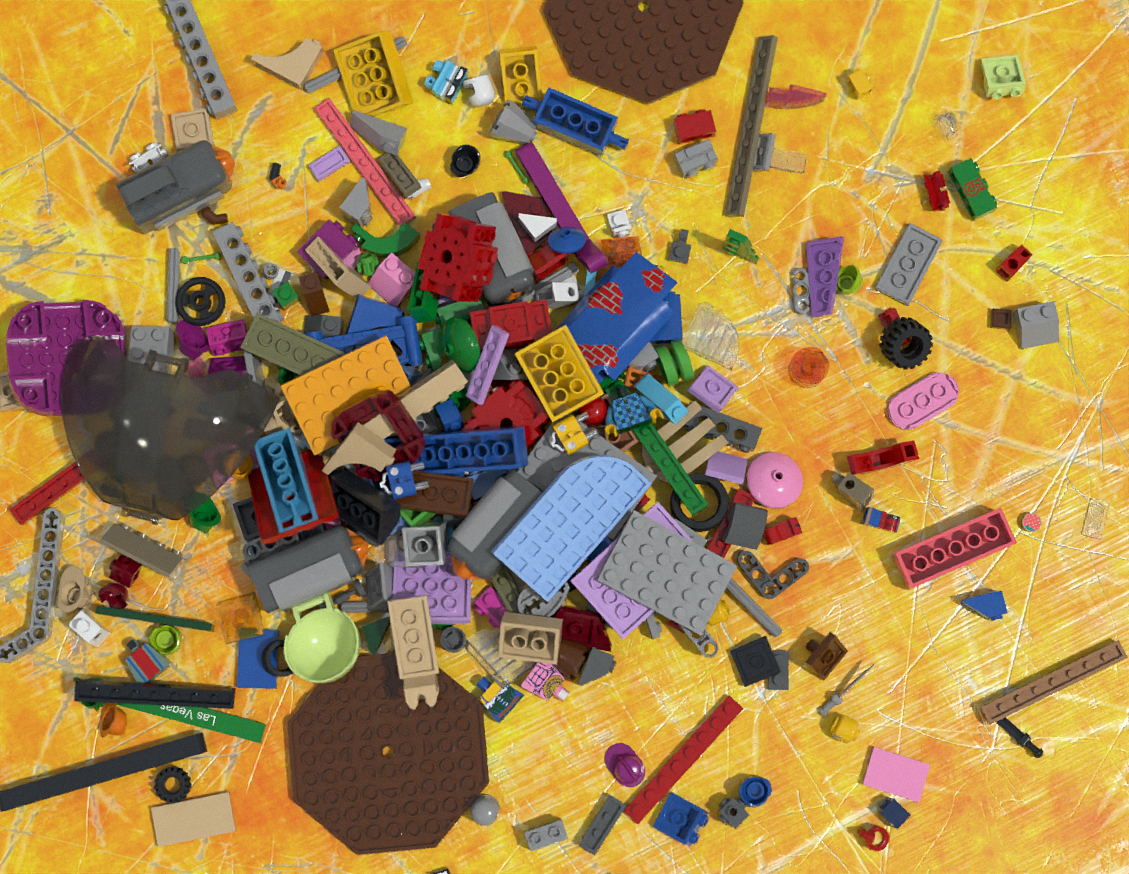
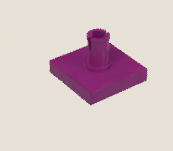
(235, 363)

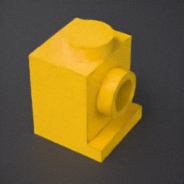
(860, 83)

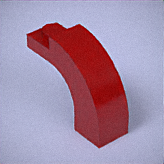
(883, 458)

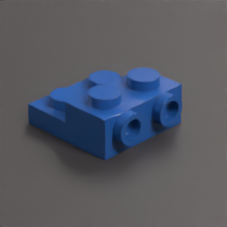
(681, 820)

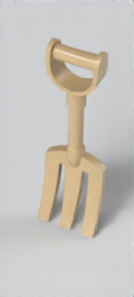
(686, 442)

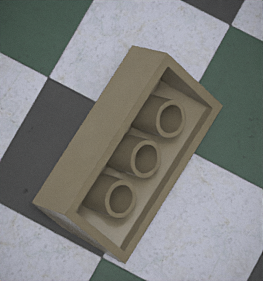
(143, 551)

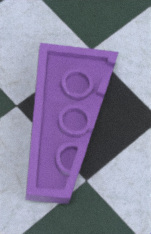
(823, 271)

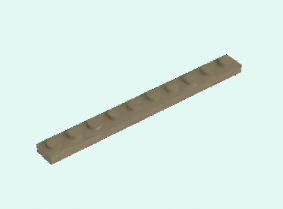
(751, 126)

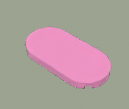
(923, 401)

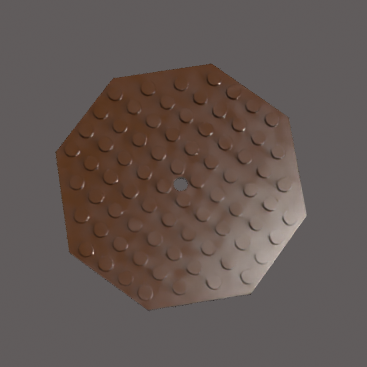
(643, 51)
(380, 800)

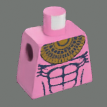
(545, 682)

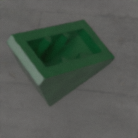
(375, 632)

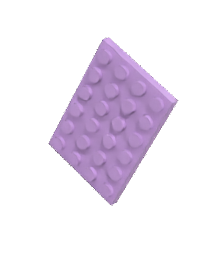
(616, 608)

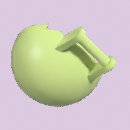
(322, 642)

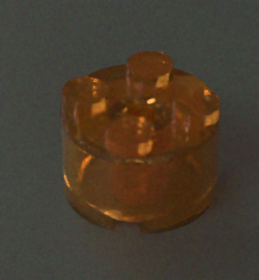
(798, 371)

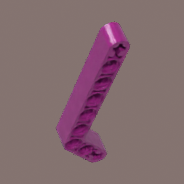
(557, 205)

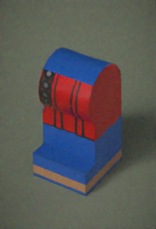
(880, 520)

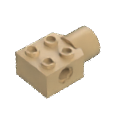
(282, 417)

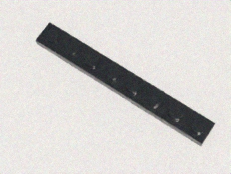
(154, 694)

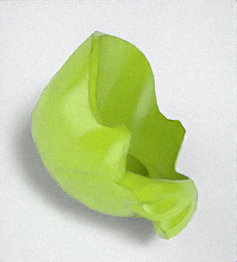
(849, 280)
(165, 639)

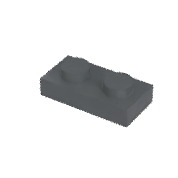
(781, 680)

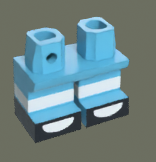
(448, 82)

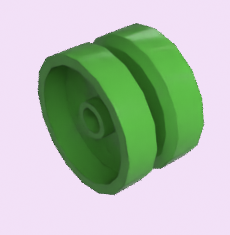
(675, 362)

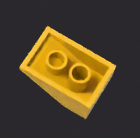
(520, 74)

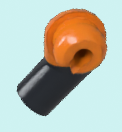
(275, 177)

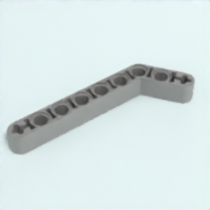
(41, 585)

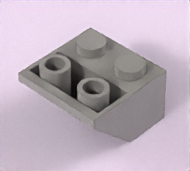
(509, 366)

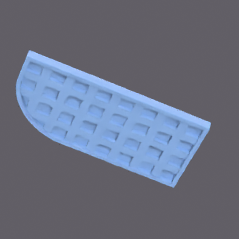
(570, 521)

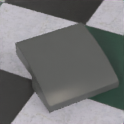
(745, 525)

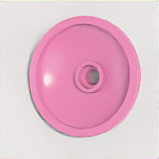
(766, 487)

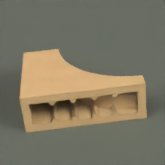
(295, 66)
(337, 269)
(361, 447)

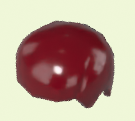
(114, 594)

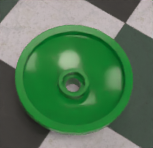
(460, 344)

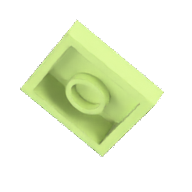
(1003, 76)

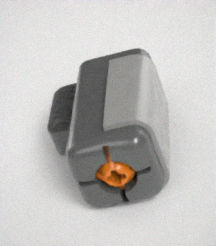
(512, 270)

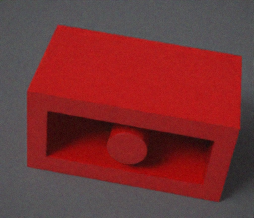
(694, 126)

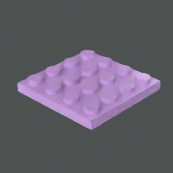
(446, 592)

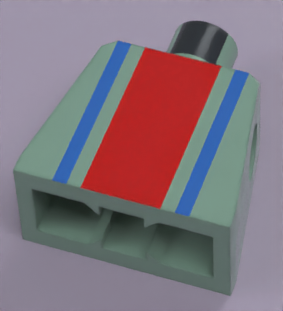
(145, 661)

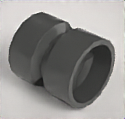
(453, 639)

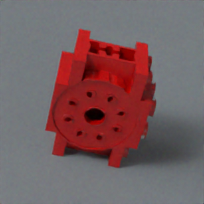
(442, 258)
(523, 321)
(512, 402)

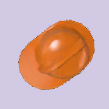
(112, 720)

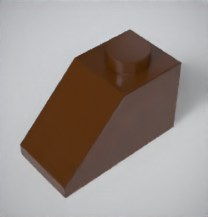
(314, 294)

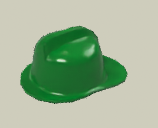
(205, 516)

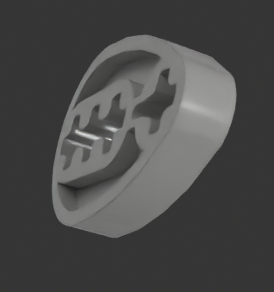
(546, 609)

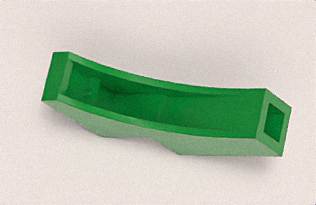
(432, 341)

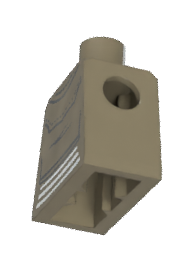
(859, 495)

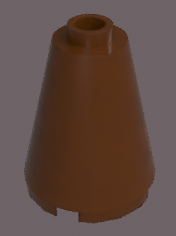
(571, 658)

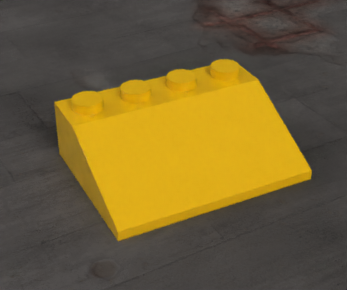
(373, 74)
(559, 373)

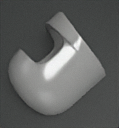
(485, 810)

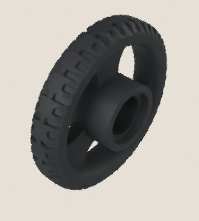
(211, 288)

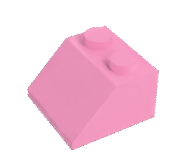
(393, 280)

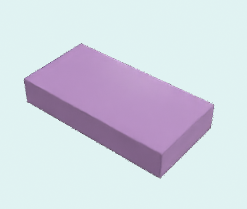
(329, 163)

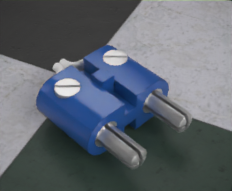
(402, 480)

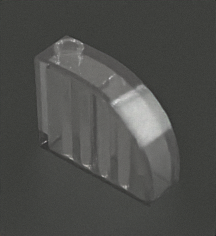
(712, 336)
(485, 650)

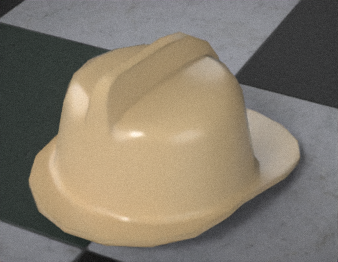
(72, 590)

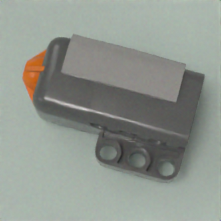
(177, 186)
(487, 526)
(305, 569)

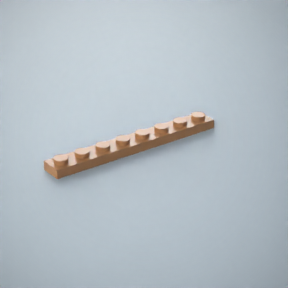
(1053, 682)

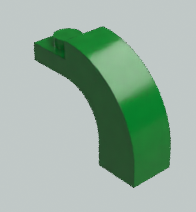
(398, 243)

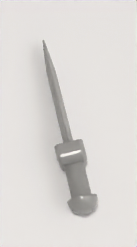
(836, 699)

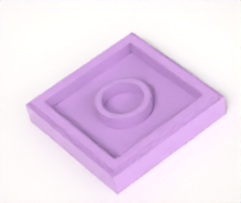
(712, 389)
(727, 467)

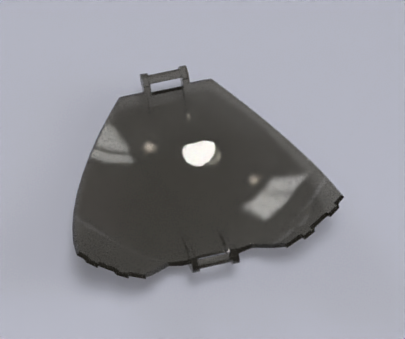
(157, 435)

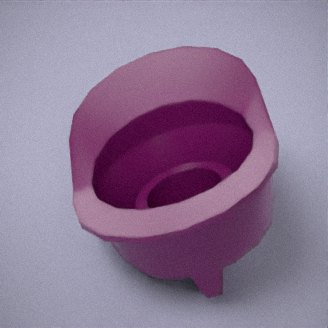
(191, 340)
(625, 765)

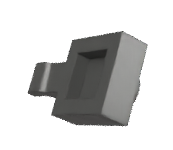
(680, 250)

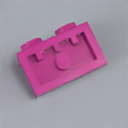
(226, 337)
(491, 605)

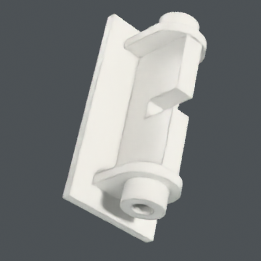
(153, 152)

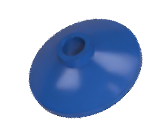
(566, 240)

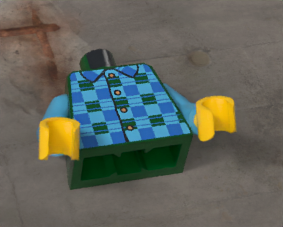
(629, 412)

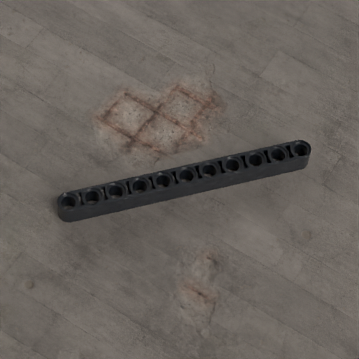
(102, 772)

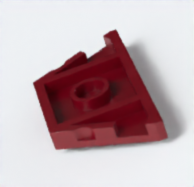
(525, 204)
(584, 628)

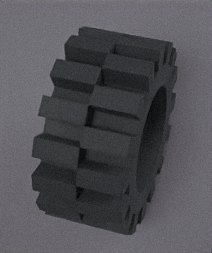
(160, 782)

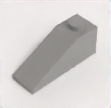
(381, 133)

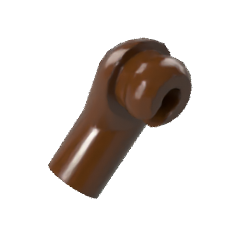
(213, 219)

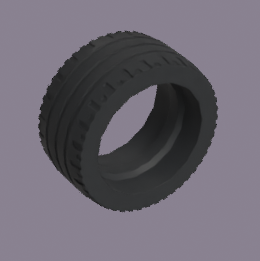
(721, 493)

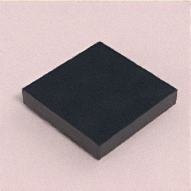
(755, 661)

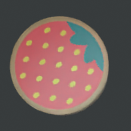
(1031, 522)

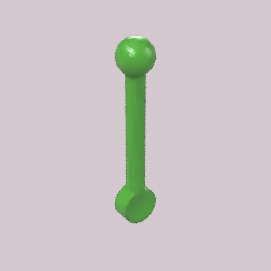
(508, 154)
(186, 260)

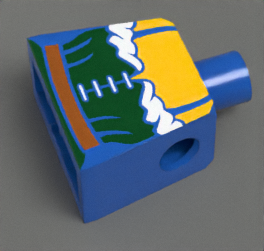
(498, 701)

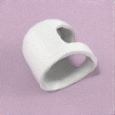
(483, 89)

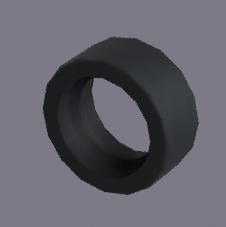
(266, 662)

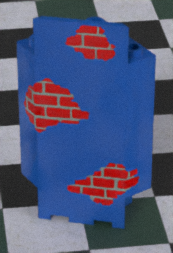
(620, 315)

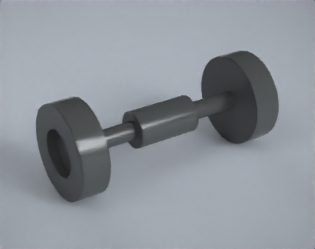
(345, 596)

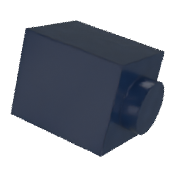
(893, 813)

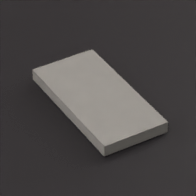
(908, 264)

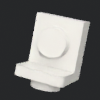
(619, 223)

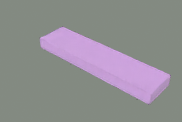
(487, 364)

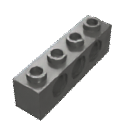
(750, 431)

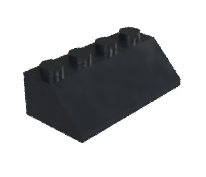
(365, 506)

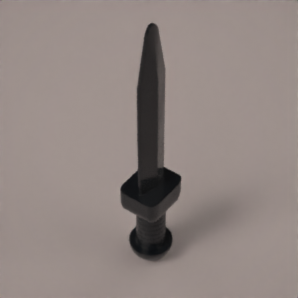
(1022, 739)

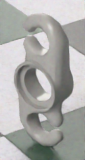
(805, 283)

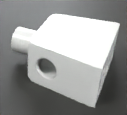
(560, 294)
(89, 628)

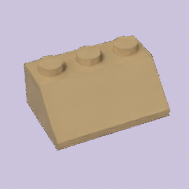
(530, 638)

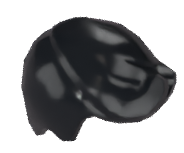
(465, 160)

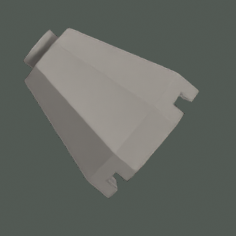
(513, 125)

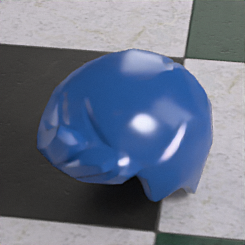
(754, 791)

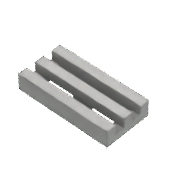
(765, 152)

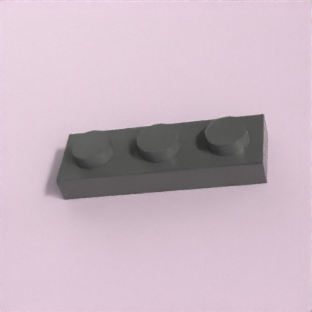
(602, 825)

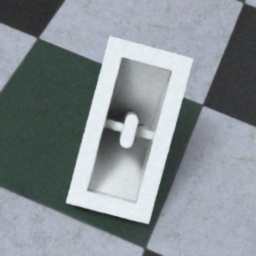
(537, 225)

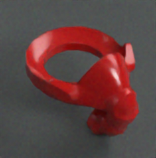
(869, 836)

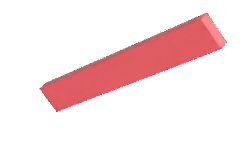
(364, 162)

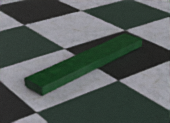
(125, 614)

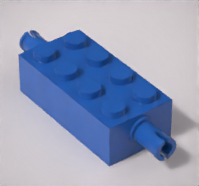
(575, 122)

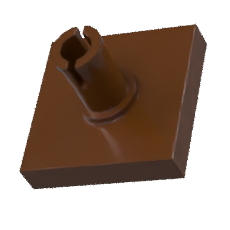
(825, 655)

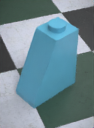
(668, 403)

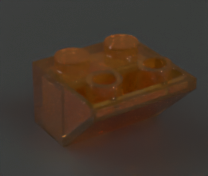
(619, 250)

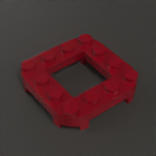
(381, 403)

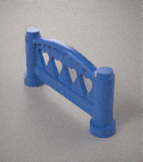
(403, 335)

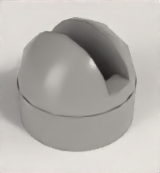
(268, 268)

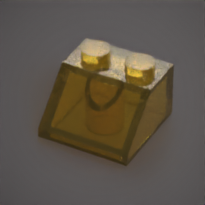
(239, 618)

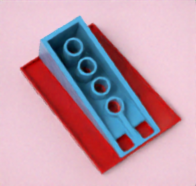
(289, 488)

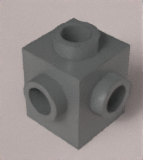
(739, 815)

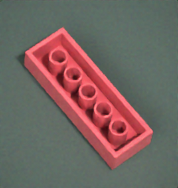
(954, 548)

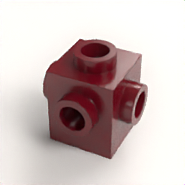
(125, 570)

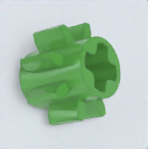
(367, 264)

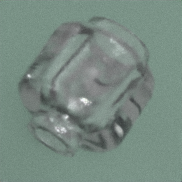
(946, 125)

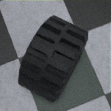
(914, 352)

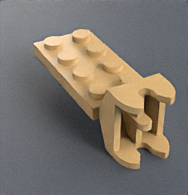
(415, 648)

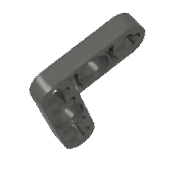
(767, 580)

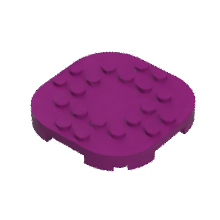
(40, 344)

